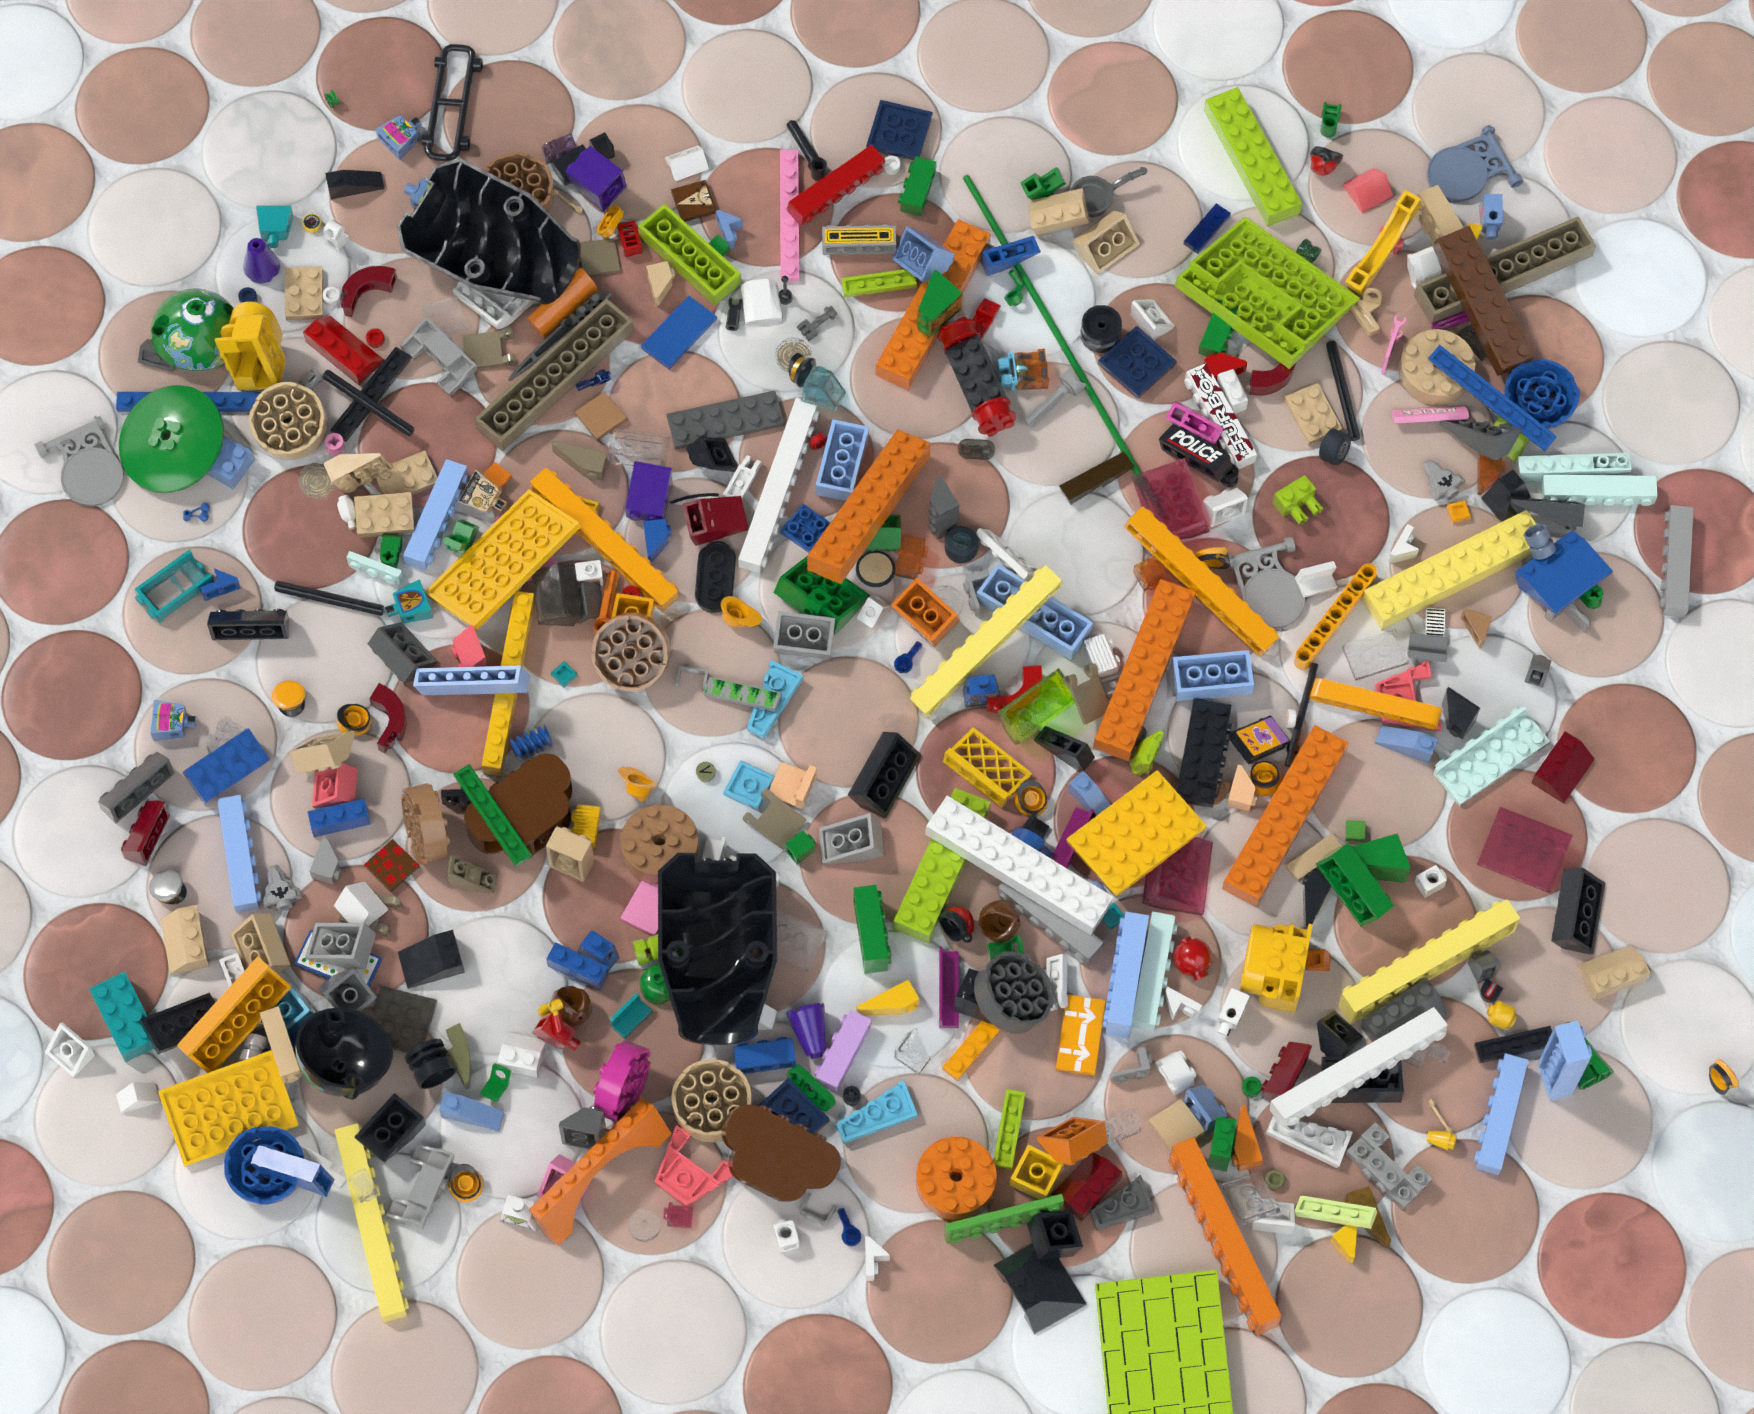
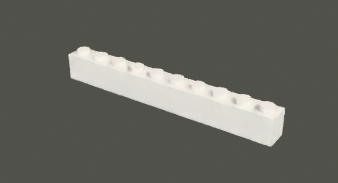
(778, 485)
(1358, 1068)

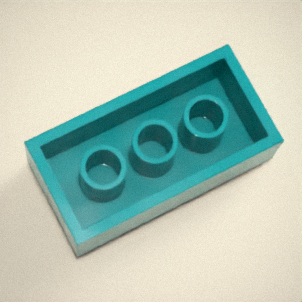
(122, 1014)

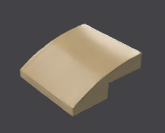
(1176, 1124)

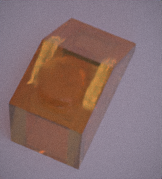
(1488, 472)
(1149, 573)

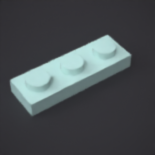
(374, 568)

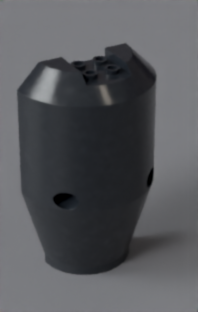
(507, 234)
(717, 944)

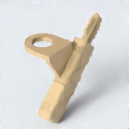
(1364, 307)

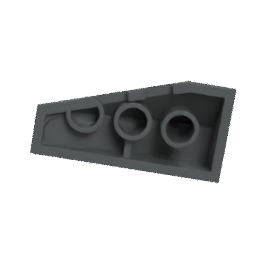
(1483, 437)

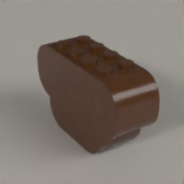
(533, 802)
(777, 1155)

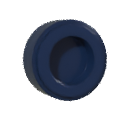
(247, 295)

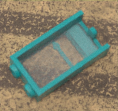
(172, 586)

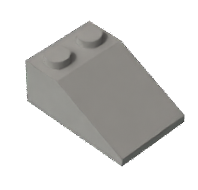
(852, 840)
(341, 944)

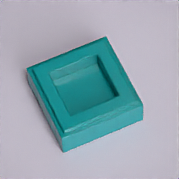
(564, 674)
(1113, 916)

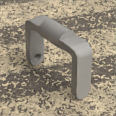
(694, 670)
(813, 1217)

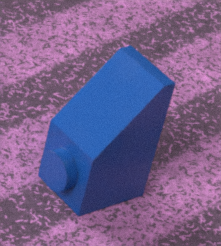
(656, 537)

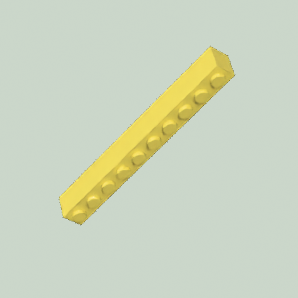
(986, 641)
(373, 1229)

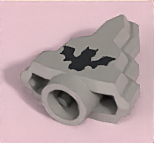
(1442, 481)
(280, 891)

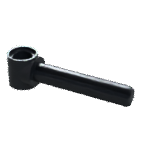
(813, 161)

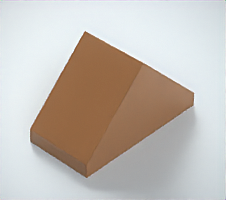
(1477, 625)

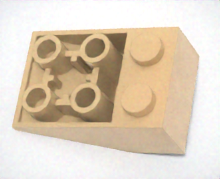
(354, 470)

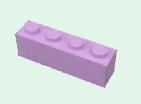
(843, 1050)

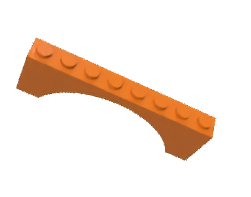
(557, 1207)

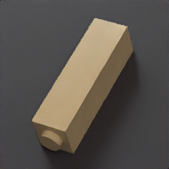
(281, 1045)

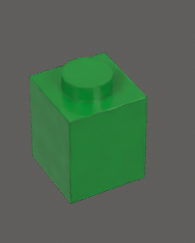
(800, 847)

